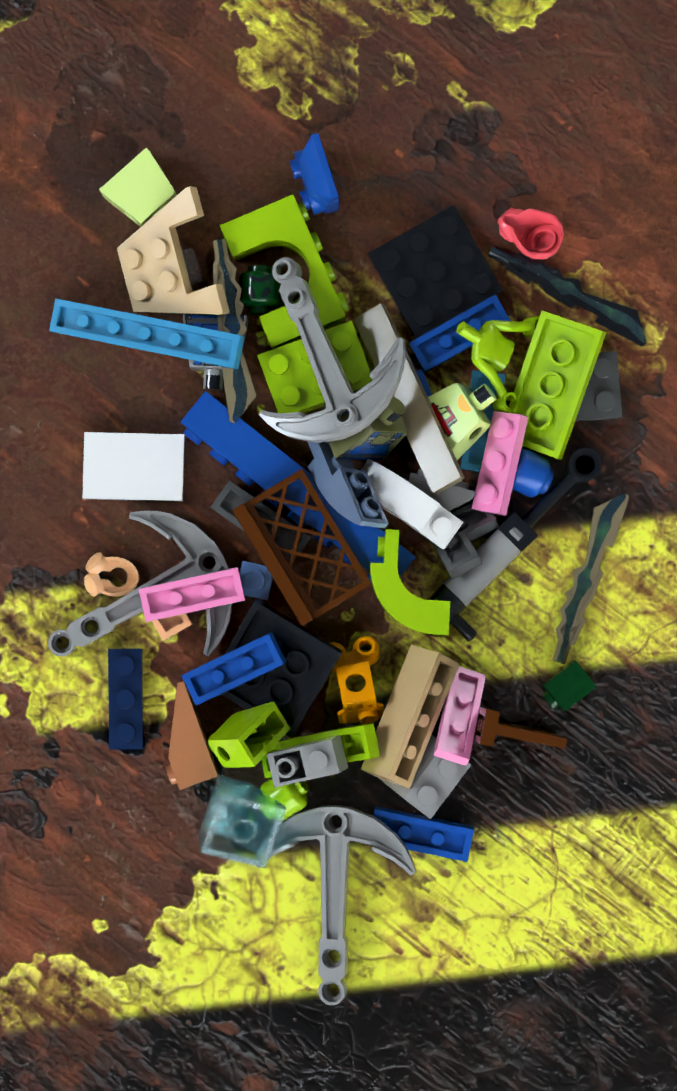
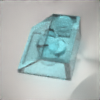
(240, 822)

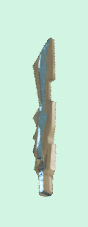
(238, 382)
(586, 578)

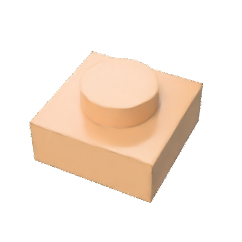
(172, 625)

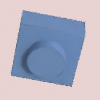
(255, 580)

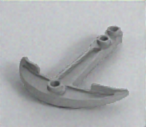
(336, 390)
(195, 546)
(334, 860)

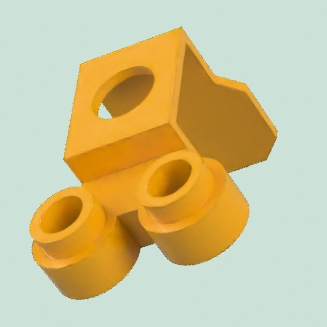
(359, 705)

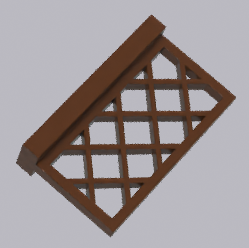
(277, 563)
(488, 727)

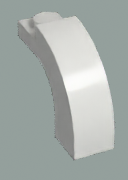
(412, 505)

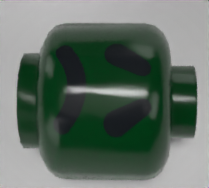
(259, 289)

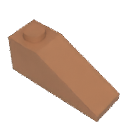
(189, 749)

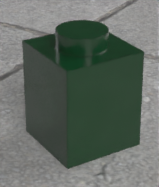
(567, 687)

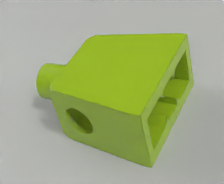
(239, 743)

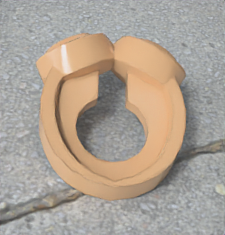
(99, 563)

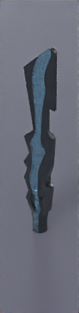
(568, 291)

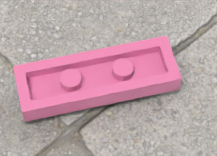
(499, 463)
(192, 594)
(460, 717)

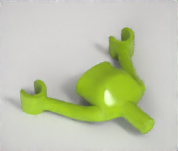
(493, 351)

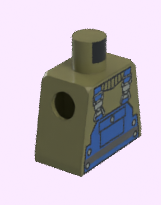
(375, 440)

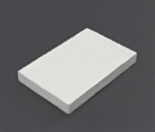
(133, 466)

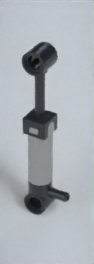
(507, 544)

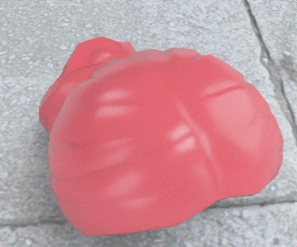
(532, 231)

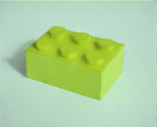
(293, 378)

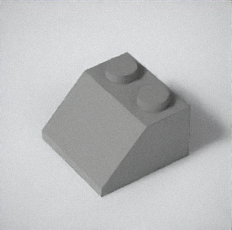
(432, 781)

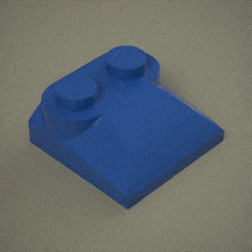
(313, 169)

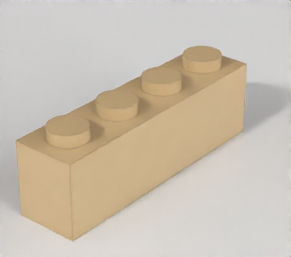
(411, 715)

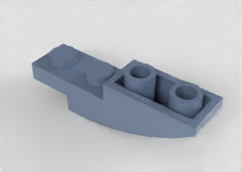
(345, 488)

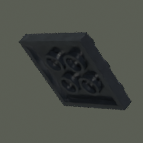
(434, 272)
(296, 682)

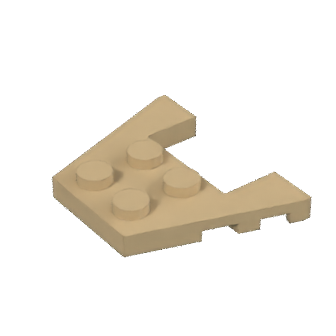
(156, 265)

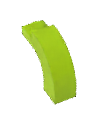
(404, 607)
(358, 743)

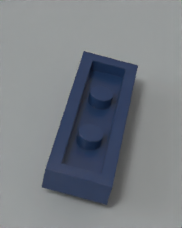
(125, 699)

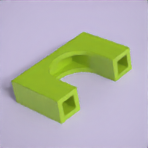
(285, 226)

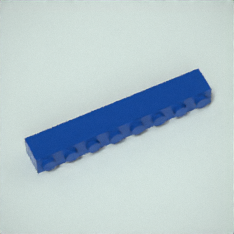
(266, 466)

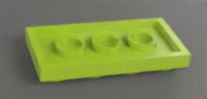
(555, 381)

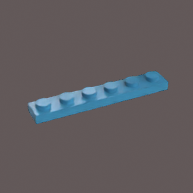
(147, 333)

